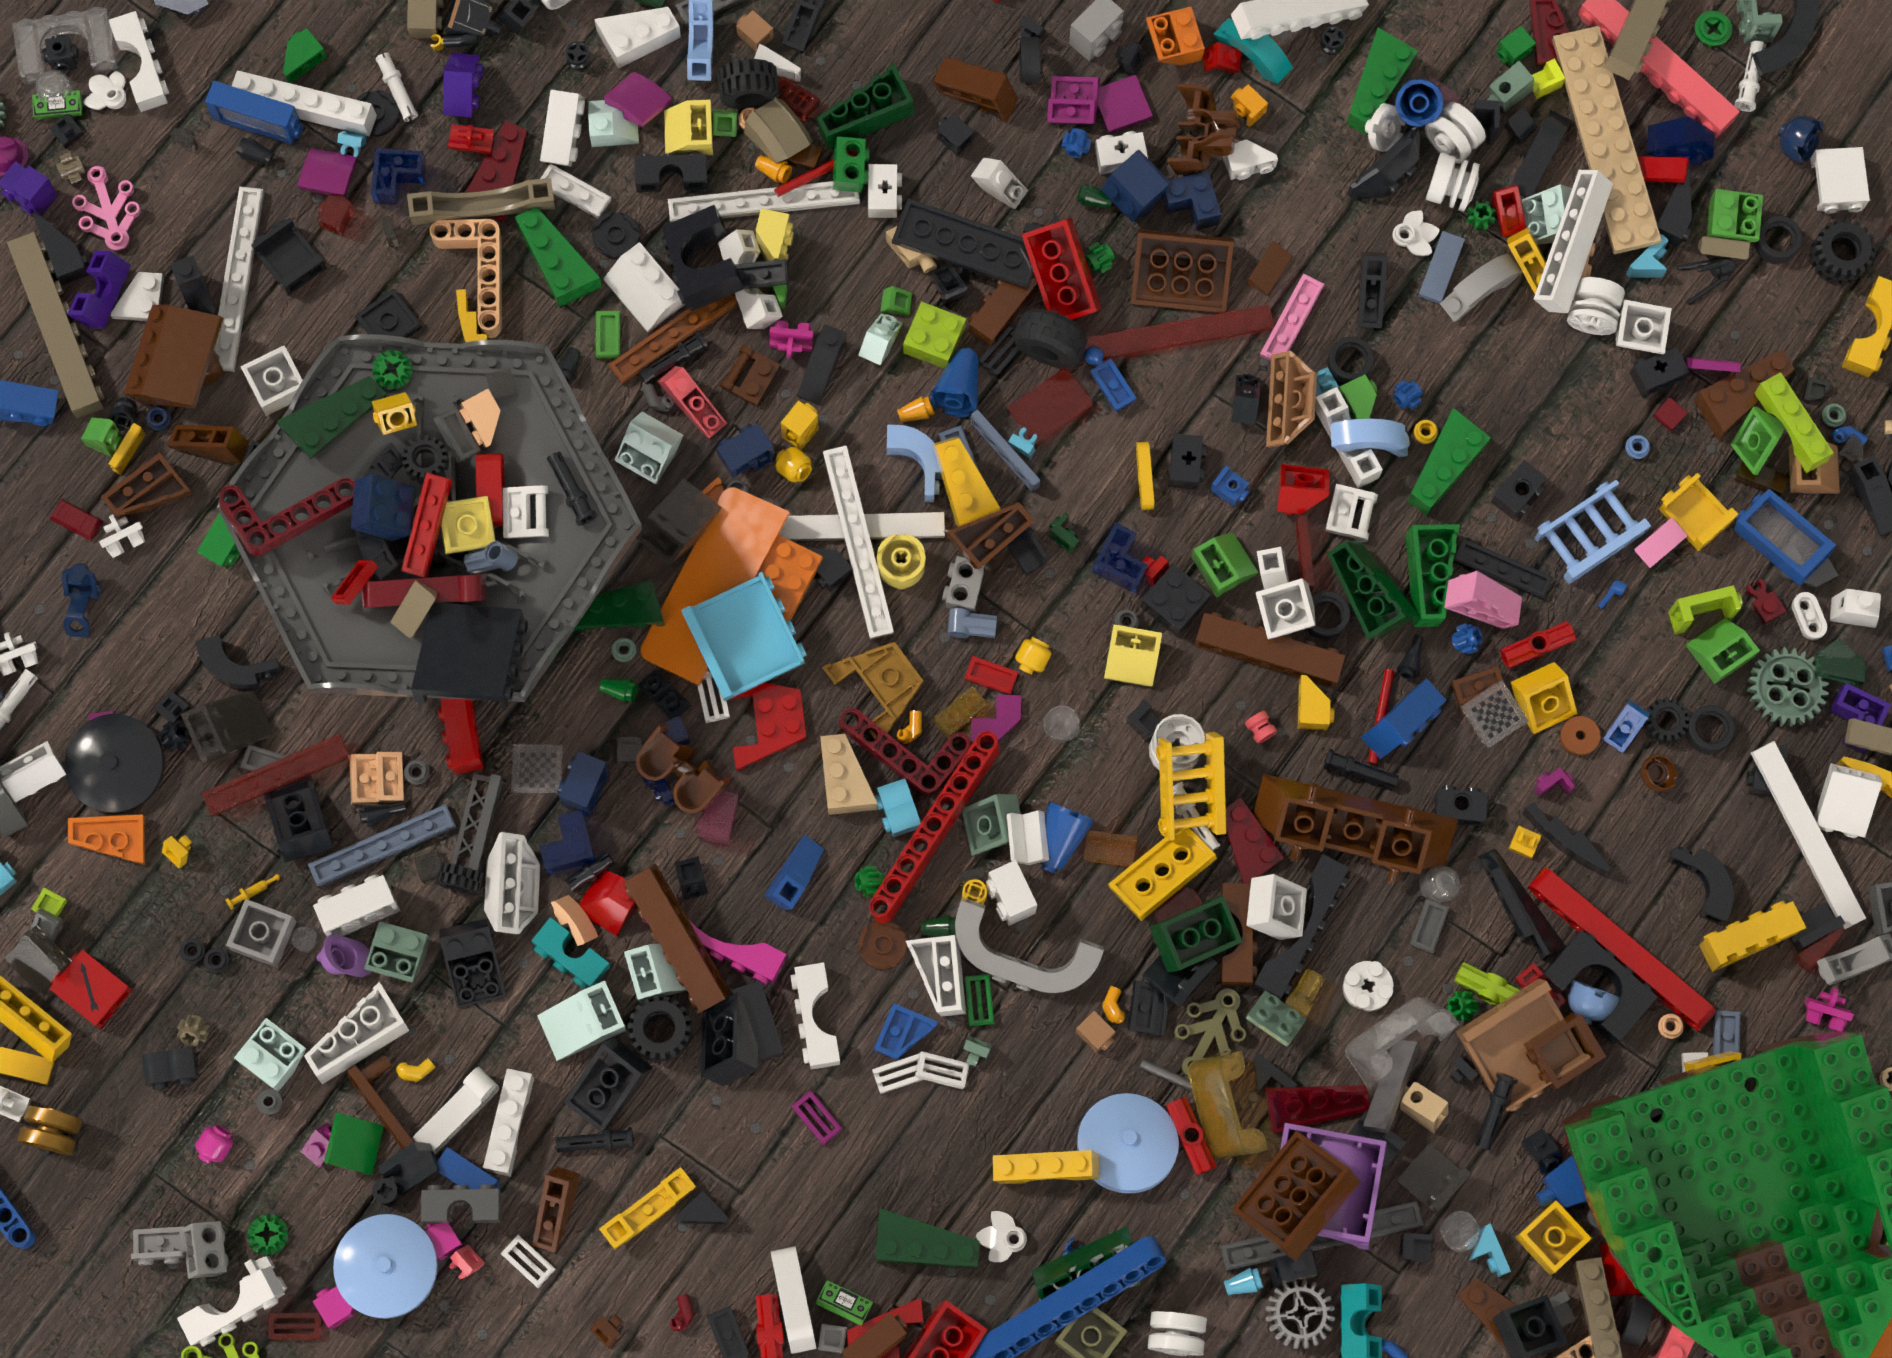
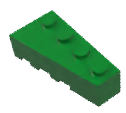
(1383, 73)
(559, 263)
(1451, 456)
(1430, 568)

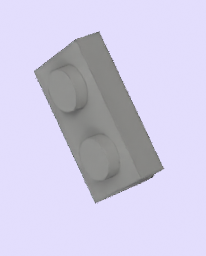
(158, 1244)

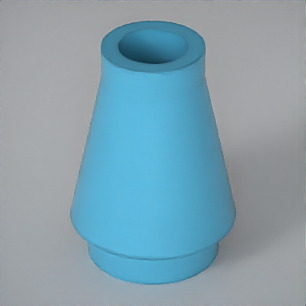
(1245, 1282)

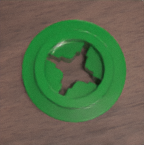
(1711, 19)
(389, 380)
(275, 1243)

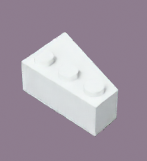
(637, 33)
(562, 128)
(941, 971)

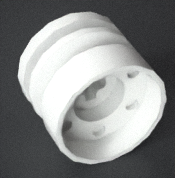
(1452, 182)
(1596, 306)
(1179, 731)

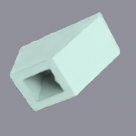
(880, 338)

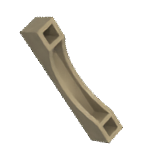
(514, 199)
(1597, 1307)

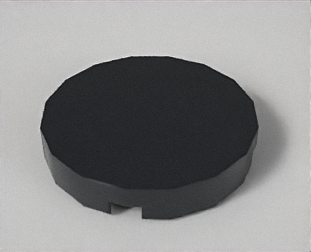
(386, 111)
(615, 234)

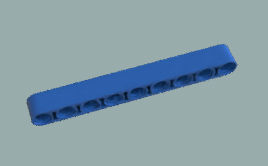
(1072, 1300)

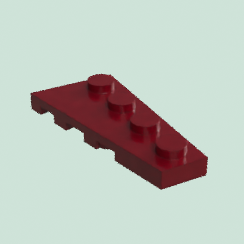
(501, 166)
(1314, 1104)

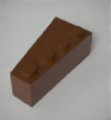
(1734, 396)

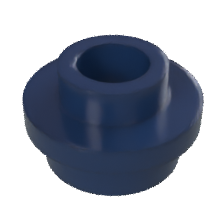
(156, 412)

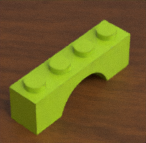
(1806, 438)

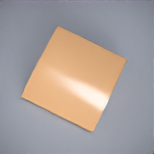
(376, 778)

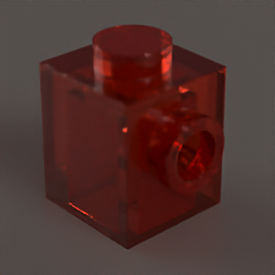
(335, 214)

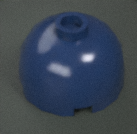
(1800, 138)

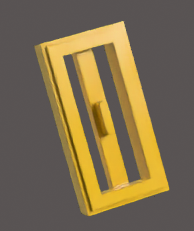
(127, 449)

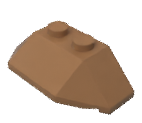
(1290, 398)

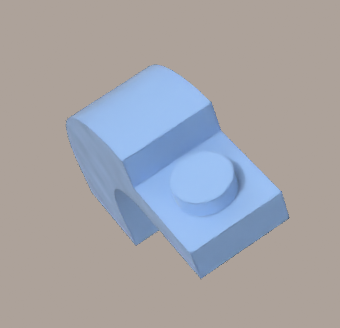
(700, 40)
(1370, 434)
(917, 445)

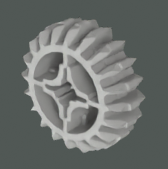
(1301, 1324)

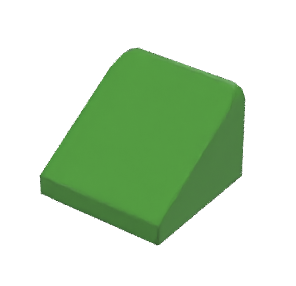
(725, 122)
(781, 294)
(896, 301)

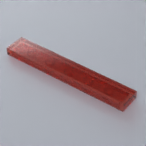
(275, 775)

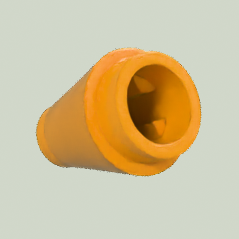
(777, 171)
(916, 410)

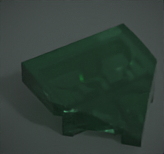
(1840, 663)

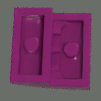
(638, 99)
(1073, 100)
(327, 172)

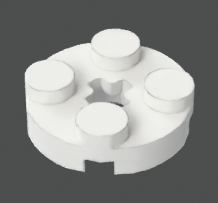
(1384, 128)
(1374, 973)

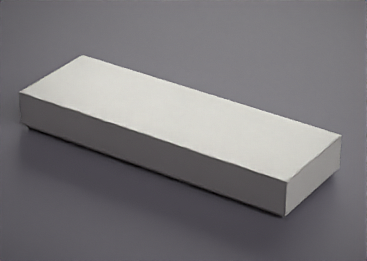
(577, 191)

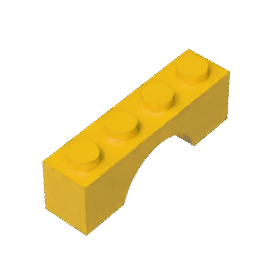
(1864, 353)
(1043, 1166)

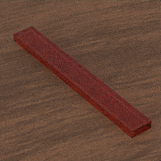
(1183, 332)

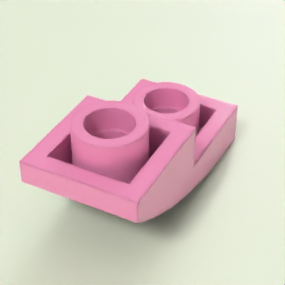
(1660, 542)

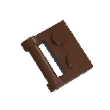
(757, 380)

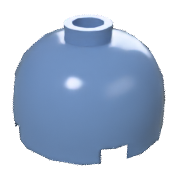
(1591, 1002)

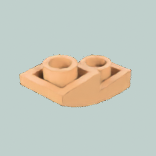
(570, 912)

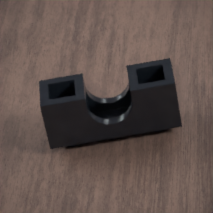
(651, 169)

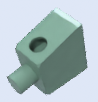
(1511, 86)

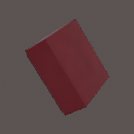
(1670, 414)

